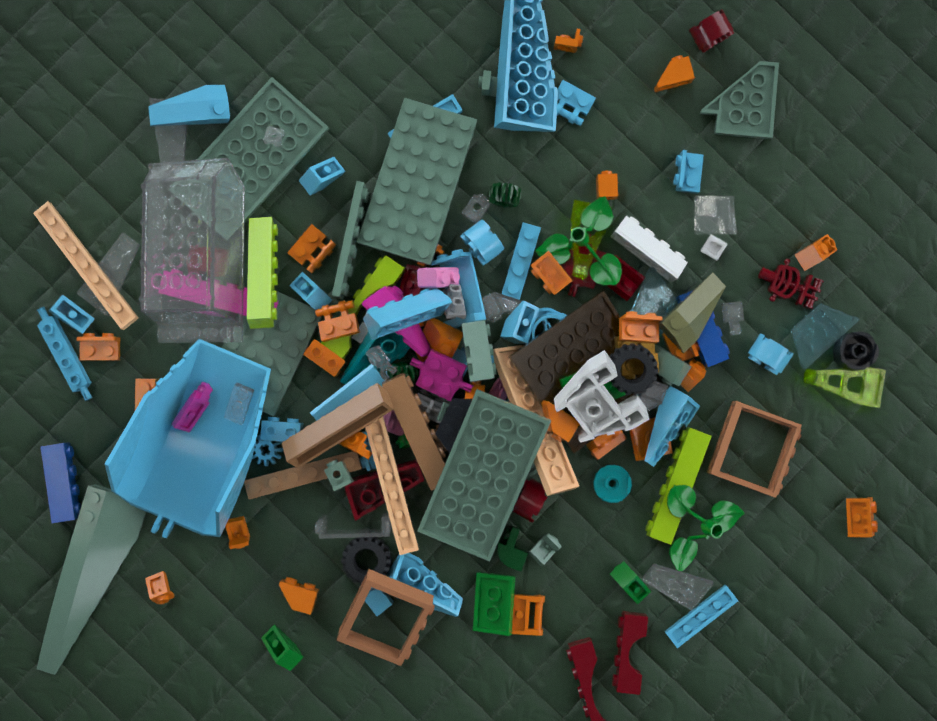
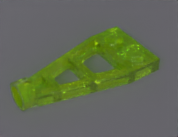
(581, 259)
(871, 386)

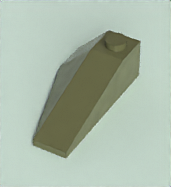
(690, 316)

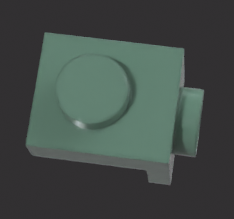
(488, 84)
(544, 549)

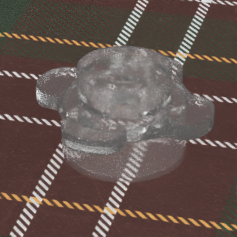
(270, 130)

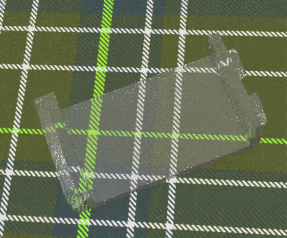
(321, 529)

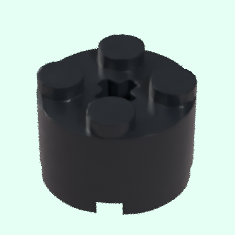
(863, 343)

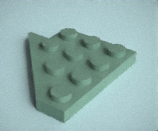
(747, 104)

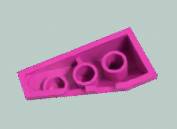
(412, 335)

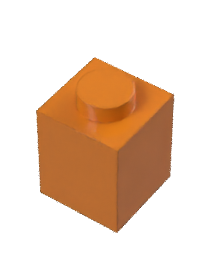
(607, 185)

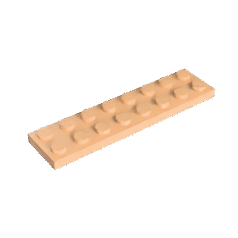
(551, 458)

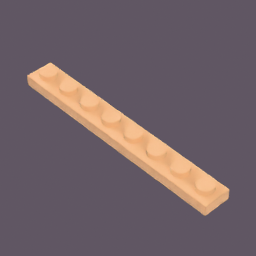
(86, 265)
(391, 487)

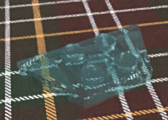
(654, 296)
(819, 332)

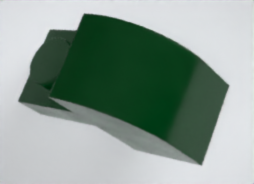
(510, 555)

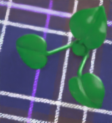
(597, 216)
(724, 518)

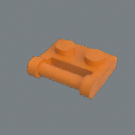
(521, 614)

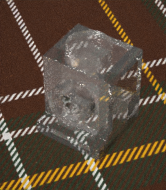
(476, 215)

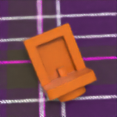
(694, 375)
(237, 532)

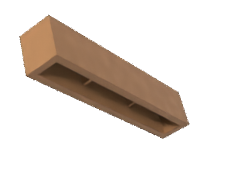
(337, 425)
(416, 427)
(300, 476)

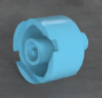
(482, 242)
(769, 353)

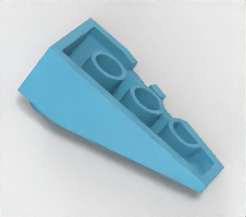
(199, 106)
(671, 415)
(411, 571)

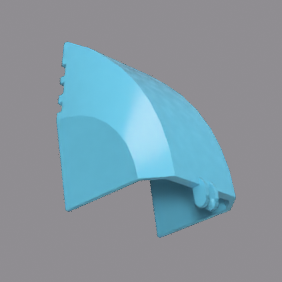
(196, 473)

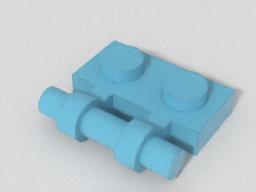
(574, 98)

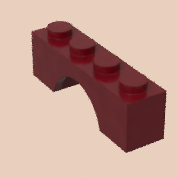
(633, 627)

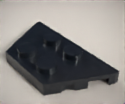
(452, 421)

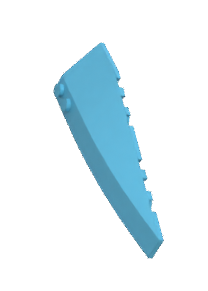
(525, 75)

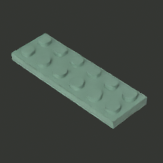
(349, 248)

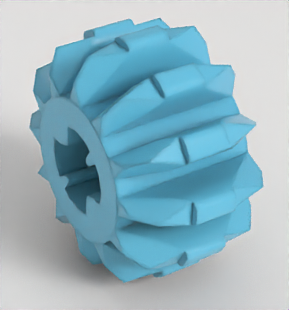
(268, 456)

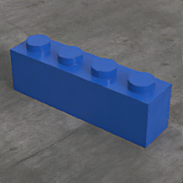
(710, 343)
(61, 482)

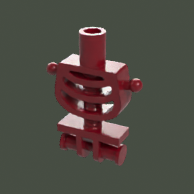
(778, 278)

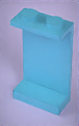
(469, 285)

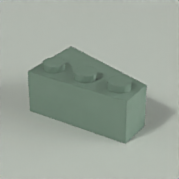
(478, 351)

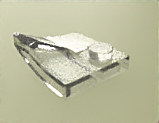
(715, 215)

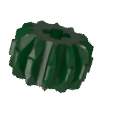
(504, 195)
(405, 367)

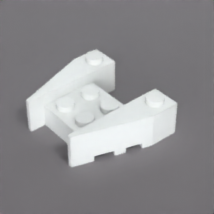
(594, 405)

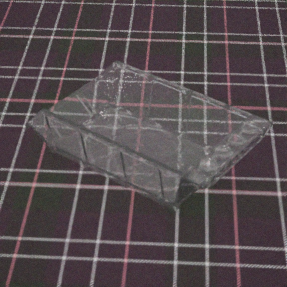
(193, 251)

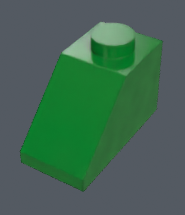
(630, 582)
(282, 648)

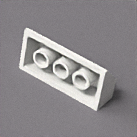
(649, 249)

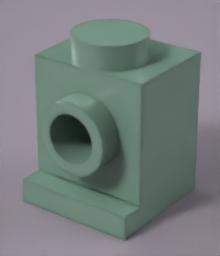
(345, 477)

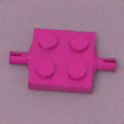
(441, 375)

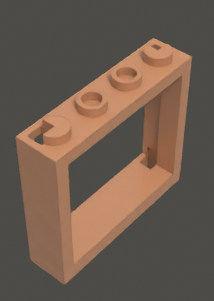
(787, 452)
(396, 589)

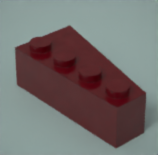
(366, 491)

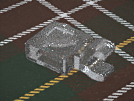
(733, 313)
(380, 360)

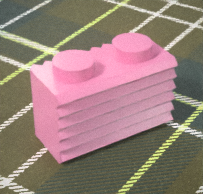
(437, 277)

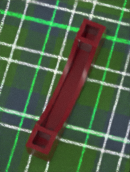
(584, 660)

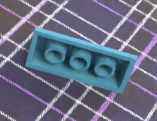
(405, 313)
(354, 387)

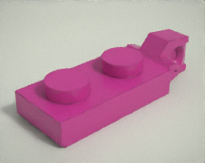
(193, 408)

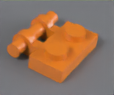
(308, 244)
(340, 326)

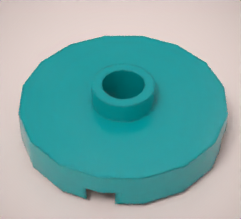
(619, 490)

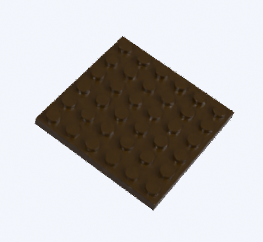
(566, 349)

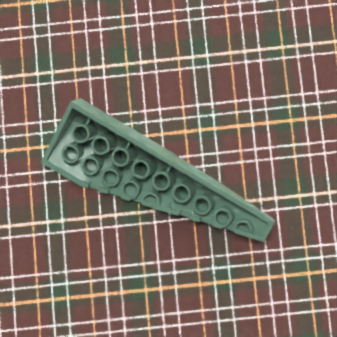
(97, 549)

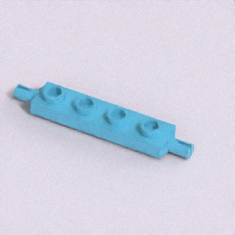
(64, 354)

